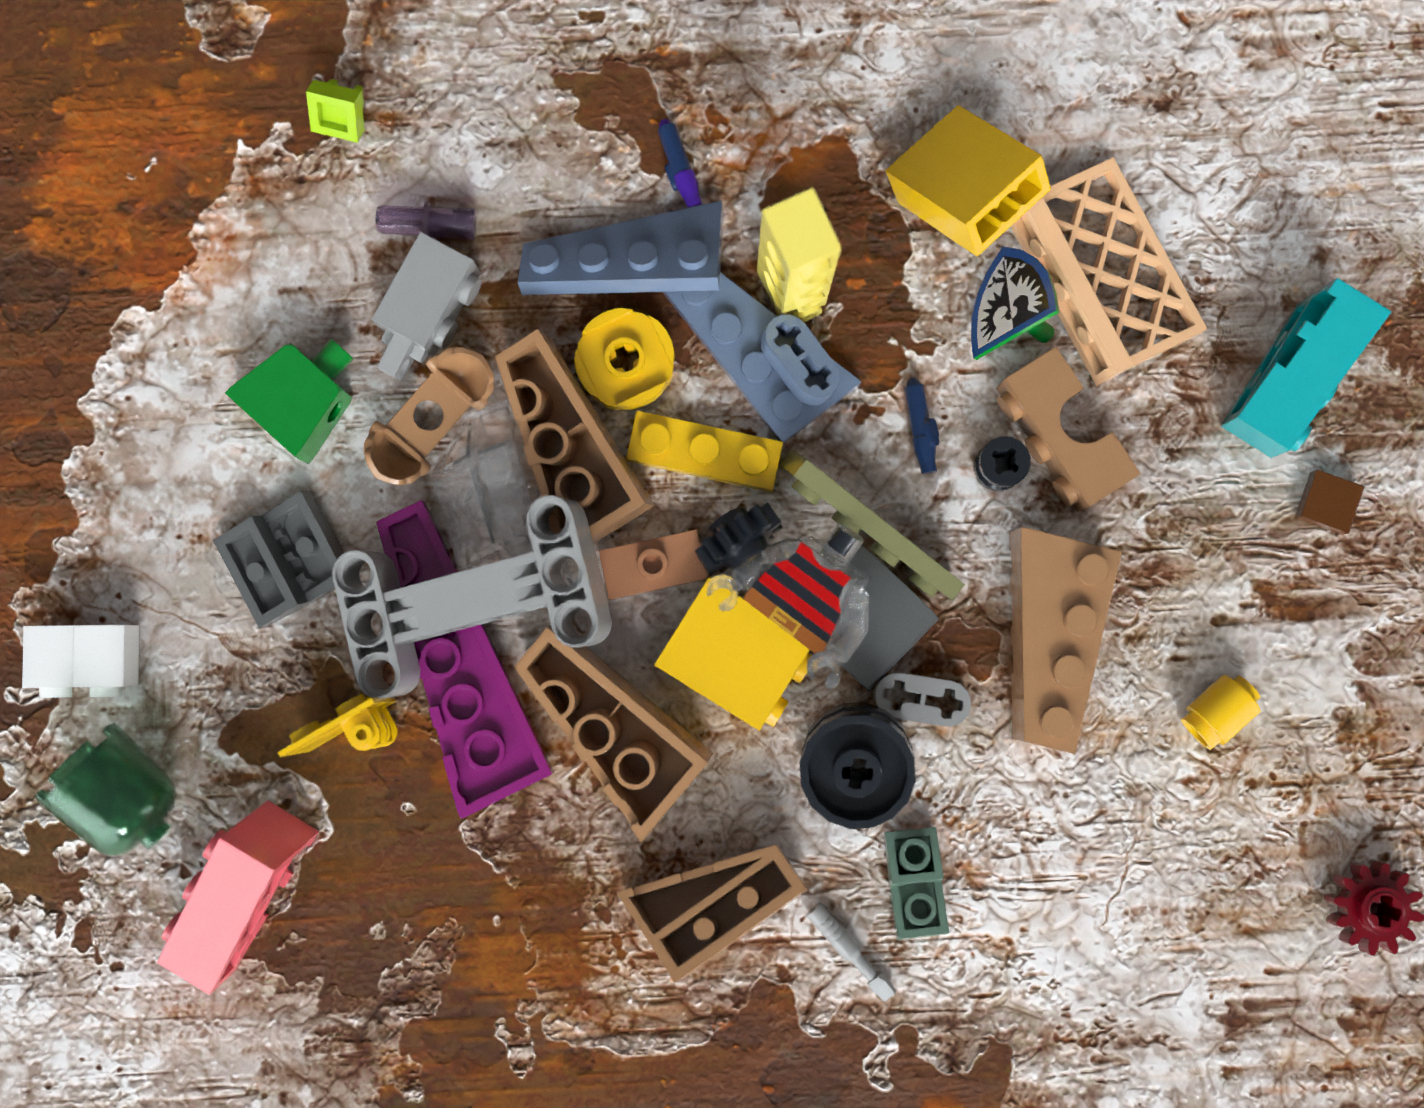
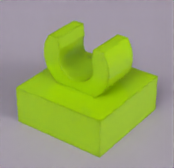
(336, 110)

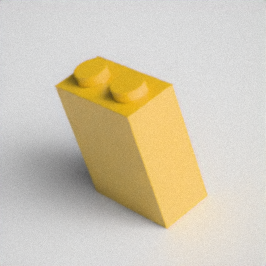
(968, 179)
(735, 658)

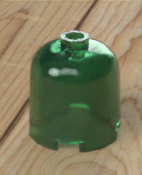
(111, 795)

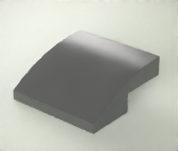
(281, 558)
(895, 622)

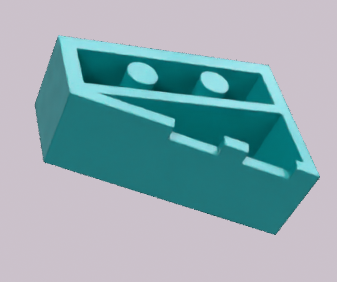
(1304, 368)

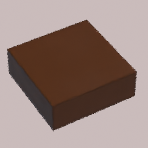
(1329, 502)

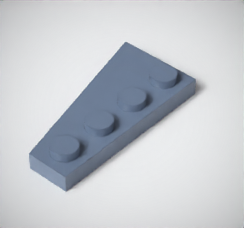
(638, 255)
(731, 330)

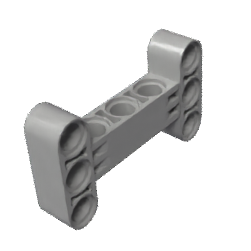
(469, 598)

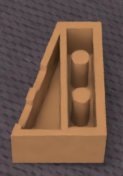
(711, 907)

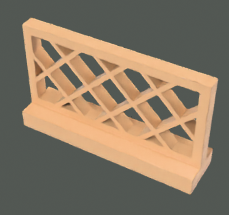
(1078, 304)

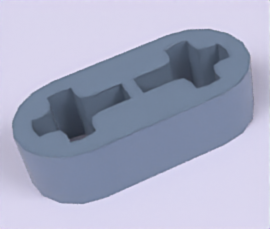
(804, 357)

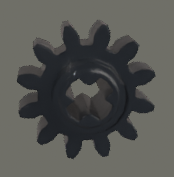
(738, 537)

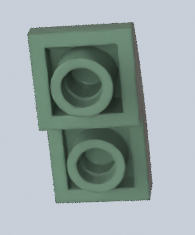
(916, 883)

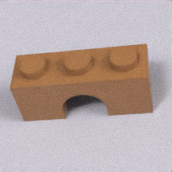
(1081, 470)

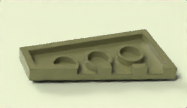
(889, 543)

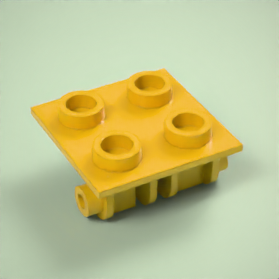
(362, 719)

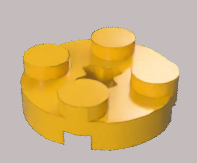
(635, 333)

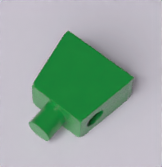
(296, 397)

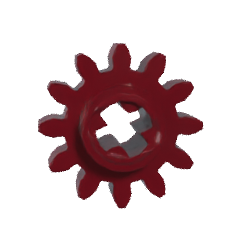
(1393, 911)

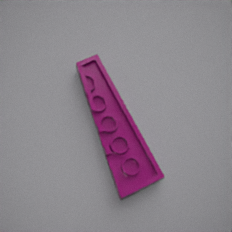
(471, 699)

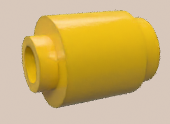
(1222, 711)

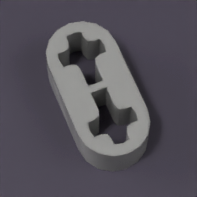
(923, 686)

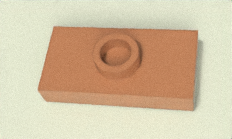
(652, 565)

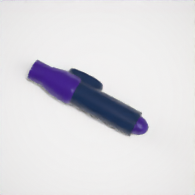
(678, 167)

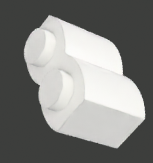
(80, 656)

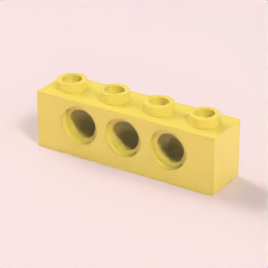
(797, 255)

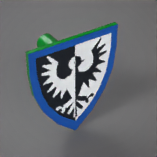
(1013, 300)

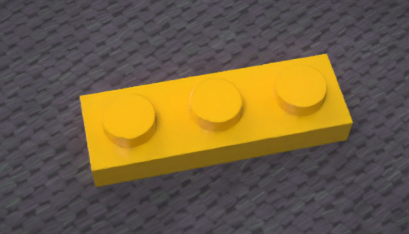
(704, 451)

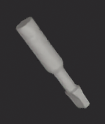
(849, 950)

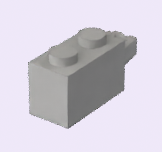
(424, 303)

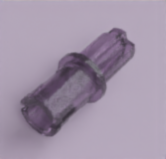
(429, 220)

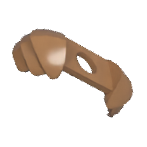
(400, 447)

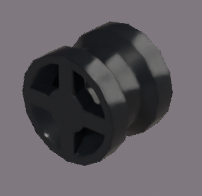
(995, 471)

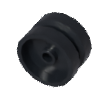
(862, 795)

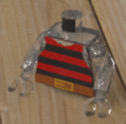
(808, 594)

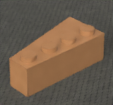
(567, 439)
(1057, 628)
(615, 729)

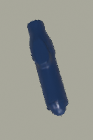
(923, 428)

